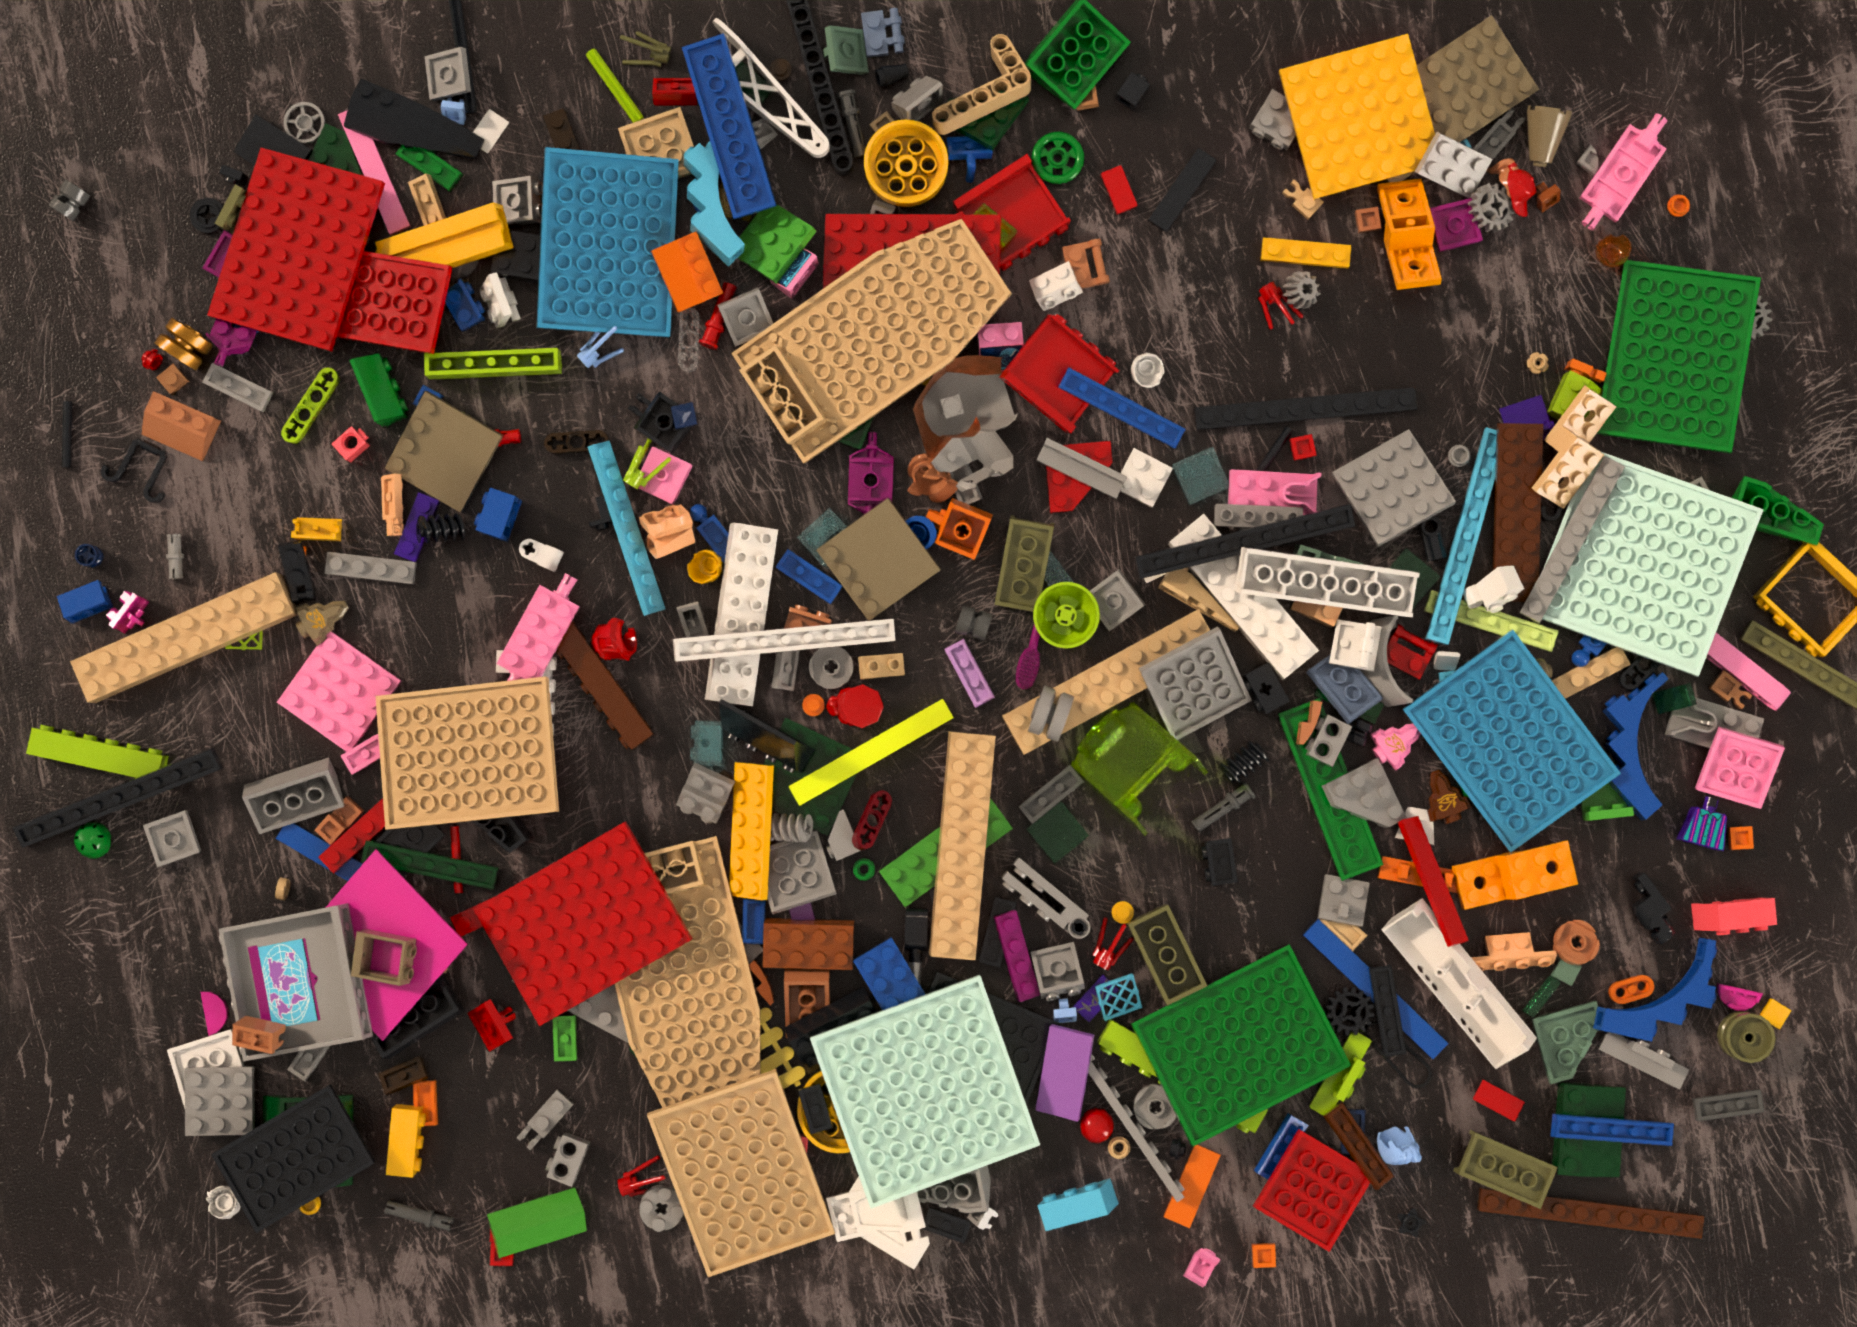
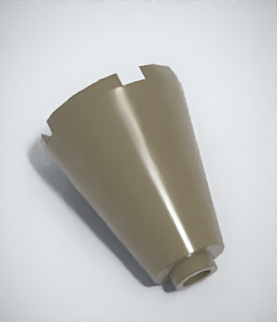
(1545, 133)

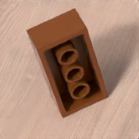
(808, 944)

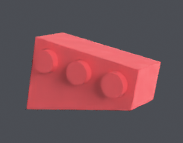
(1734, 915)

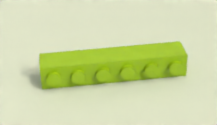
(493, 363)
(92, 753)

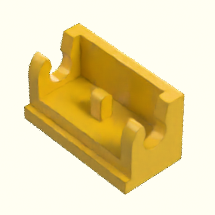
(317, 529)

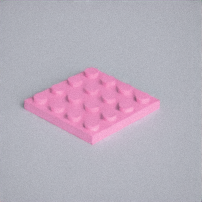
(338, 691)

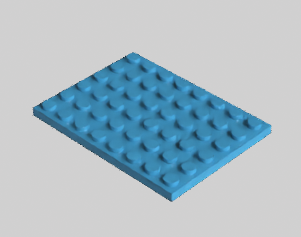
(598, 240)
(1511, 741)

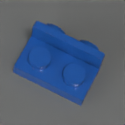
(463, 306)

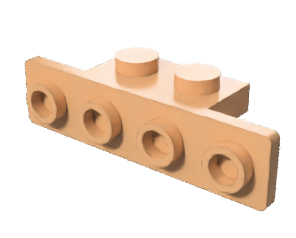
(1512, 952)

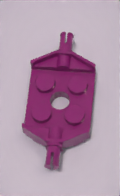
(230, 340)
(865, 462)

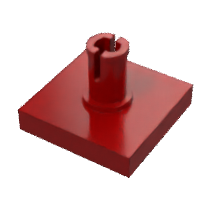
(492, 1024)

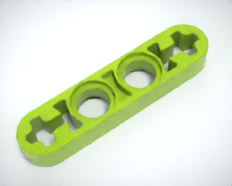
(307, 403)

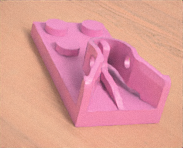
(1273, 489)

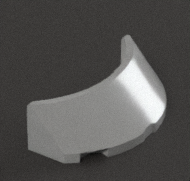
(1382, 677)

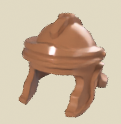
(930, 481)

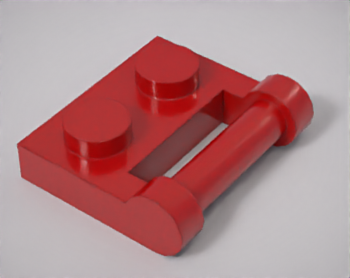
(1406, 659)

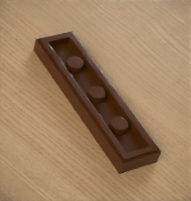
(1358, 1146)

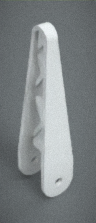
(744, 52)

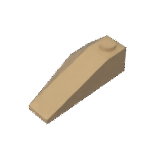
(1188, 590)

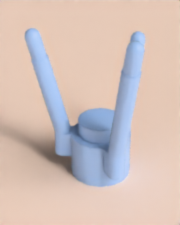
(589, 353)

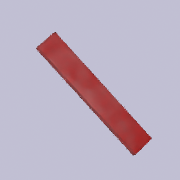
(1433, 881)

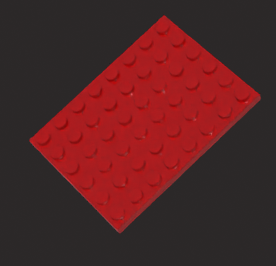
(296, 249)
(583, 923)

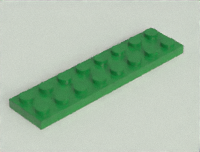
(1345, 834)

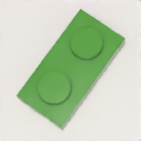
(565, 1038)

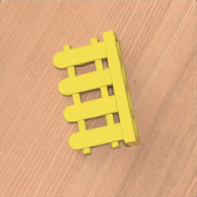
(781, 1056)

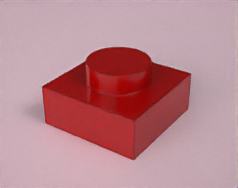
(1302, 447)

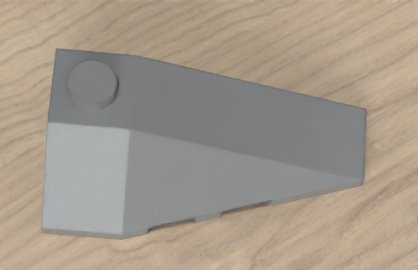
(965, 1192)

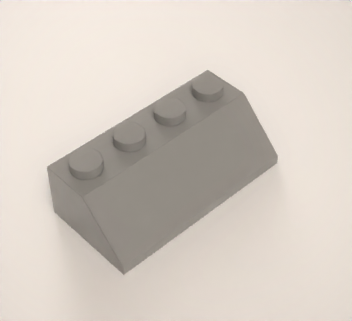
(293, 795)

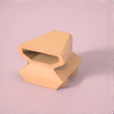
(667, 530)

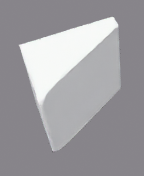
(1445, 660)

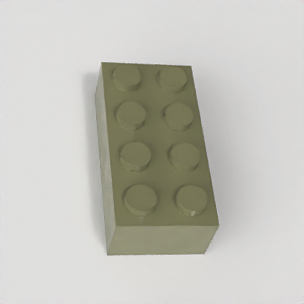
(1166, 954)

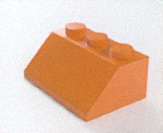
(687, 271)

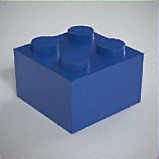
(497, 514)

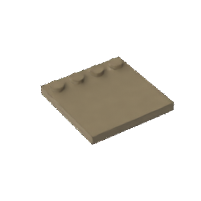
(444, 451)
(878, 559)

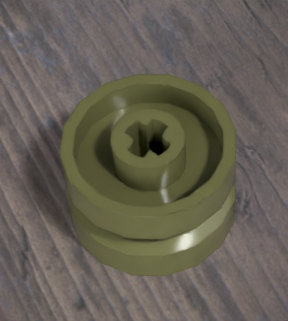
(1759, 1039)

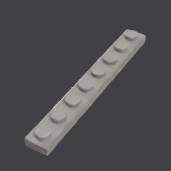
(1572, 539)
(1136, 1131)

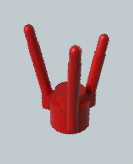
(1271, 294)
(1104, 957)
(629, 1185)

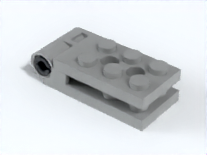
(1065, 918)

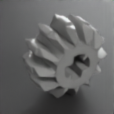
(1301, 290)

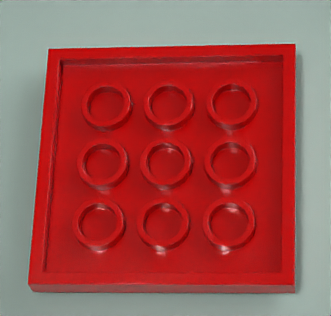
(1313, 1190)

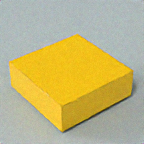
(1775, 1013)

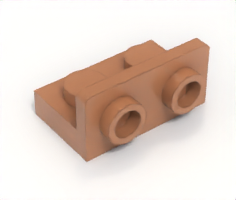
(801, 617)

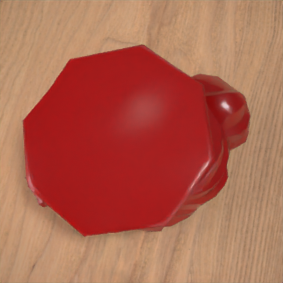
(856, 706)

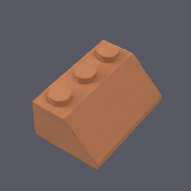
(179, 426)

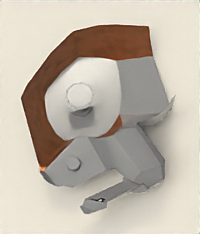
(961, 417)

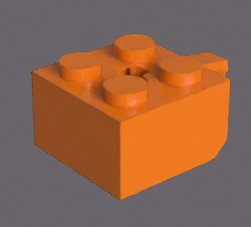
(949, 532)

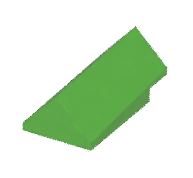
(537, 1222)

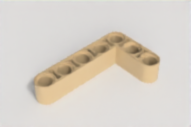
(988, 91)

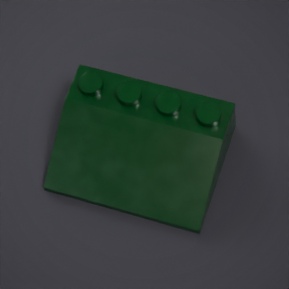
(1582, 1156)

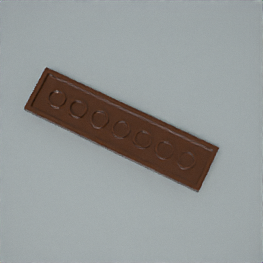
(1516, 503)

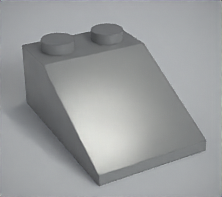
(919, 99)

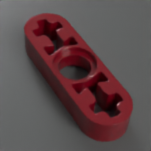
(863, 825)

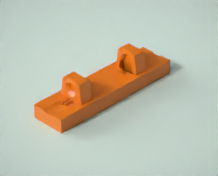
(1406, 872)

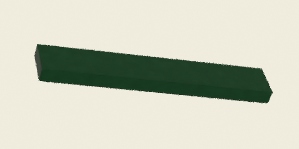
(434, 865)

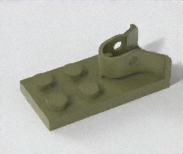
(1024, 563)
(1506, 1170)

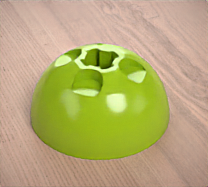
(1076, 607)

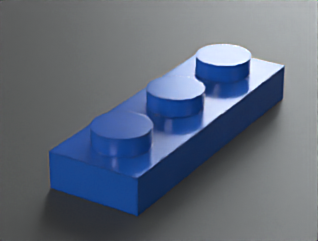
(809, 576)
(1279, 1145)

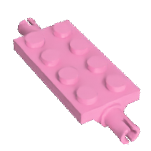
(1623, 172)
(539, 631)

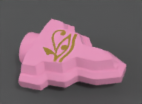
(1394, 744)

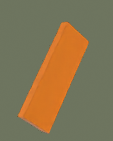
(1194, 1180)

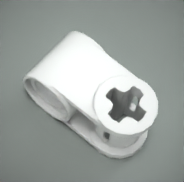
(544, 554)

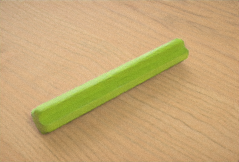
(614, 85)

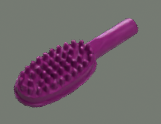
(1029, 663)

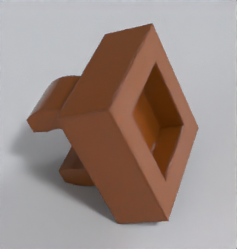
(1547, 196)

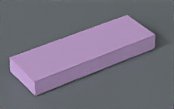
(969, 673)

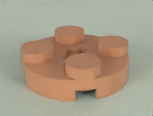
(1587, 938)

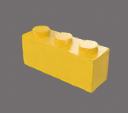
(405, 1140)

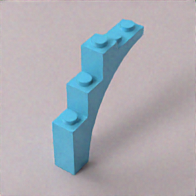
(704, 194)

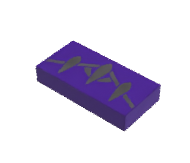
(1088, 1004)

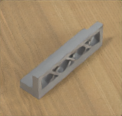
(1081, 468)

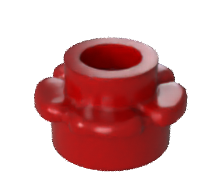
(151, 359)

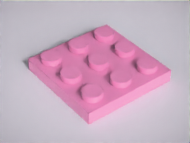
(1739, 767)

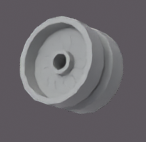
(1053, 714)

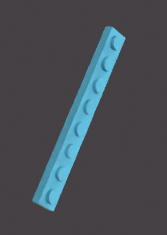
(626, 527)

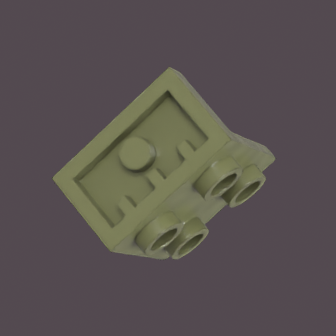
(230, 212)

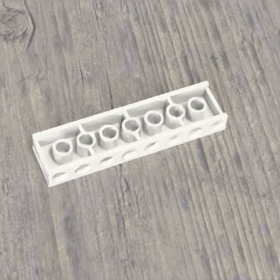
(1326, 582)

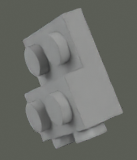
(1274, 121)
(519, 199)
(705, 793)
(1058, 971)

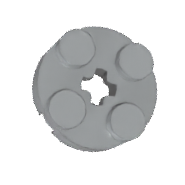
(824, 677)
(1142, 1108)
(657, 1220)

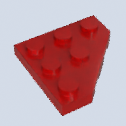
(1067, 492)

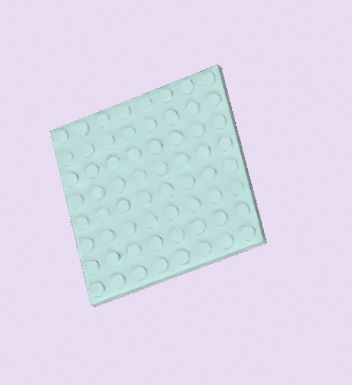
(1655, 567)
(924, 1091)

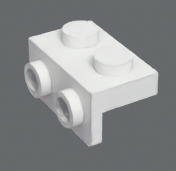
(1055, 286)

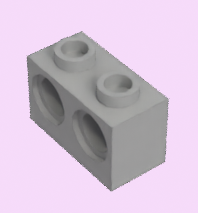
(1333, 743)
(571, 1160)

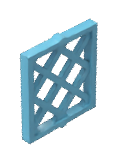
(1138, 1005)

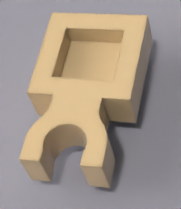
(1303, 200)

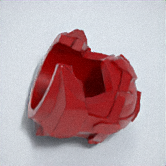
(609, 643)

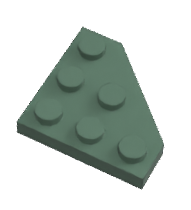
(1565, 1039)

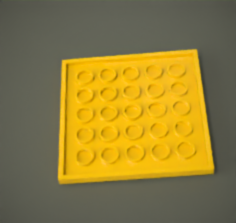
(1358, 115)

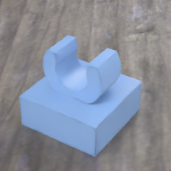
(454, 110)
(1064, 1013)

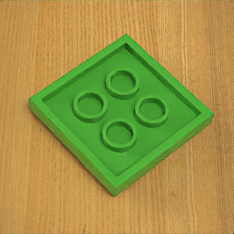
(774, 241)

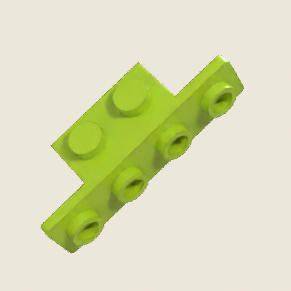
(1341, 1084)

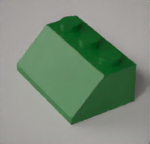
(379, 389)

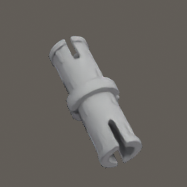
(175, 556)

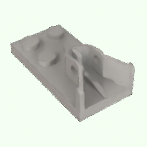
(1700, 722)

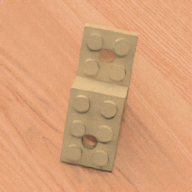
(1572, 440)

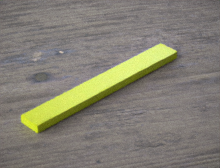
(870, 752)

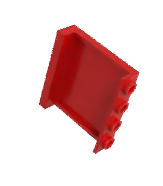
(1023, 202)
(1042, 364)

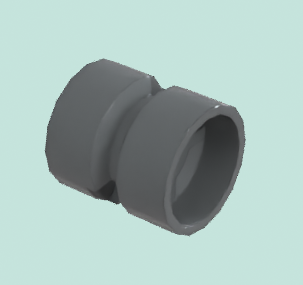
(69, 200)
(973, 623)

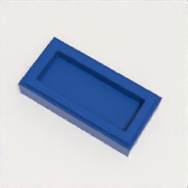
(753, 921)

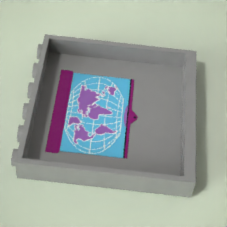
(298, 976)

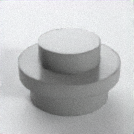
(1459, 455)

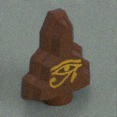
(1445, 801)

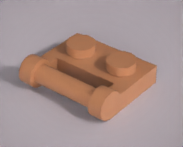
(1078, 259)

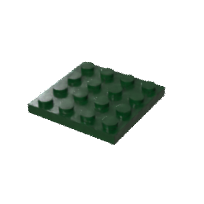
(823, 807)

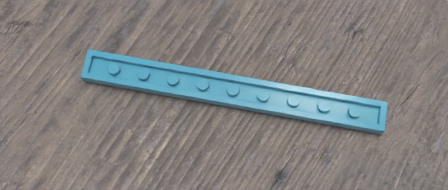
(1464, 541)

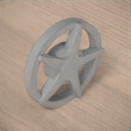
(304, 122)

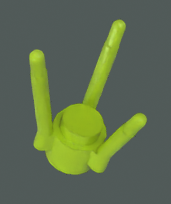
(635, 476)

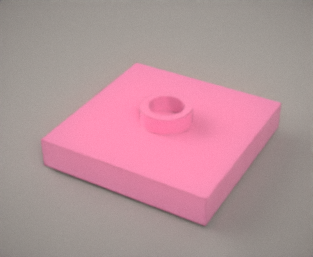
(668, 481)

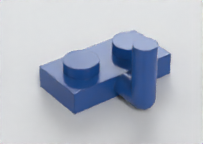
(967, 149)

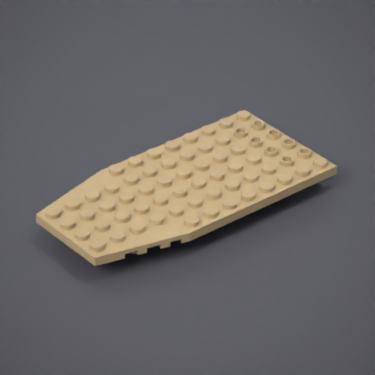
(871, 336)
(699, 978)

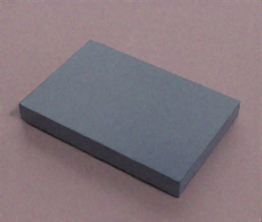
(1345, 688)

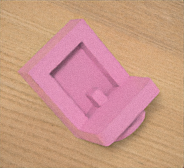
(1201, 1266)

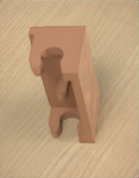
(257, 1034)

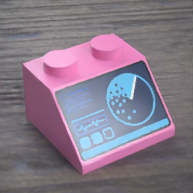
(797, 273)
(1001, 341)

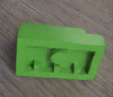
(1605, 805)

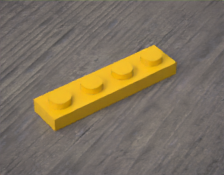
(1305, 253)

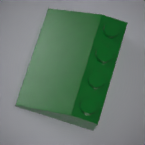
(1076, 53)

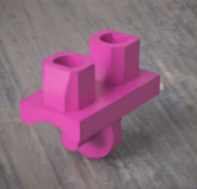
(129, 613)

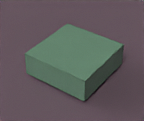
(1565, 972)

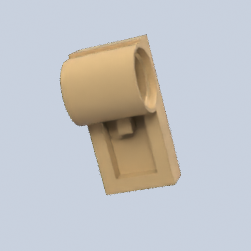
(881, 666)

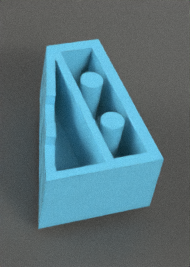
(1078, 1204)

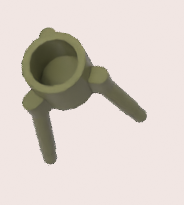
(659, 51)

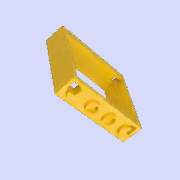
(1836, 569)

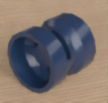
(84, 554)

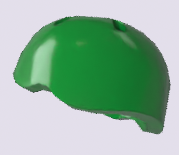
(90, 837)

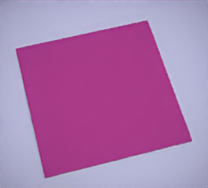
(388, 903)

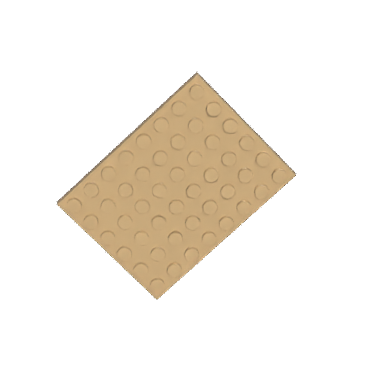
(467, 753)
(741, 1173)

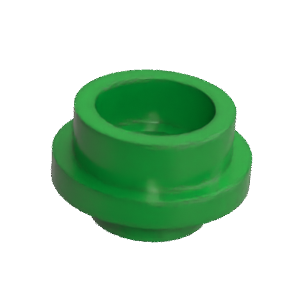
(856, 869)

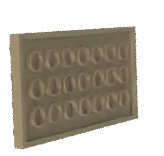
(1472, 82)

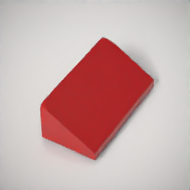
(673, 92)

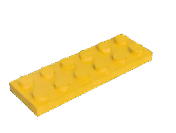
(751, 830)

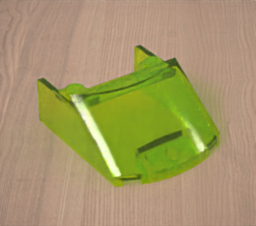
(1126, 755)

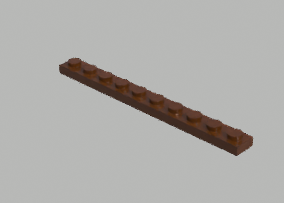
(1595, 1214)

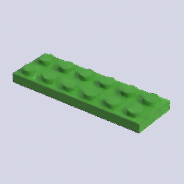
(915, 869)

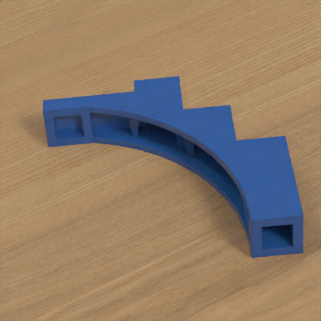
(1623, 747)
(1671, 1007)

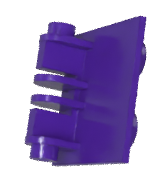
(1528, 412)

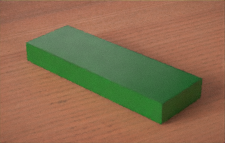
(429, 163)

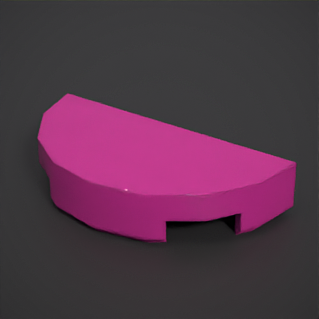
(1738, 998)
(215, 1011)

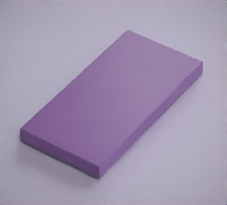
(1064, 1072)

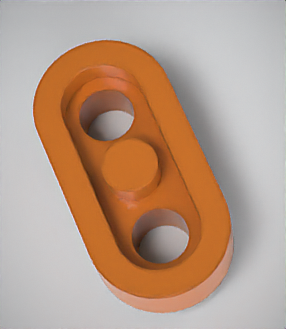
(1630, 989)

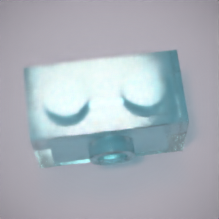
(707, 743)

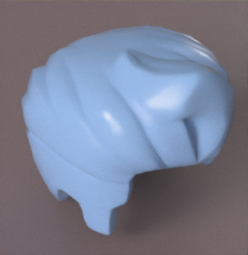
(1398, 1146)

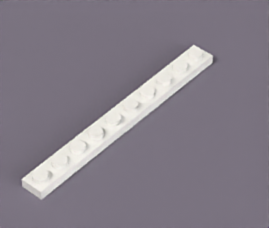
(783, 640)

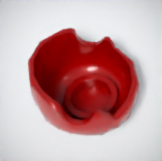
(1096, 1125)

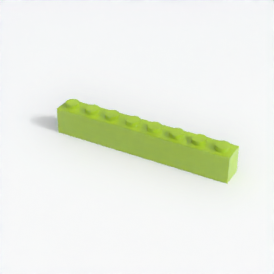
(1125, 1043)

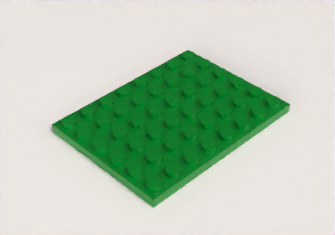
(1679, 355)
(1240, 1045)

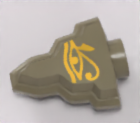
(319, 619)

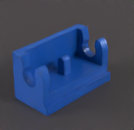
(84, 601)

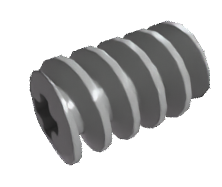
(791, 828)

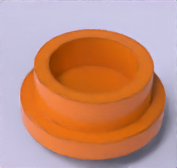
(1678, 205)
(813, 705)

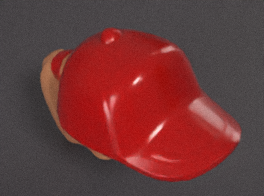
(1518, 183)

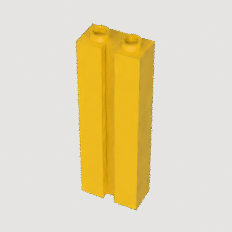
(454, 239)

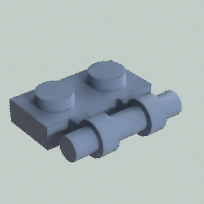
(875, 34)

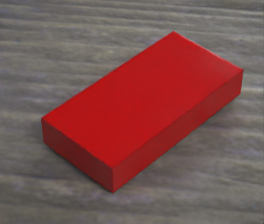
(1119, 190)

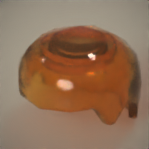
(1613, 250)

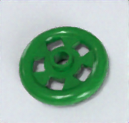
(1068, 173)

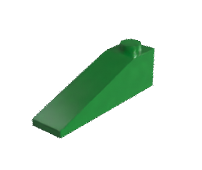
(1779, 514)

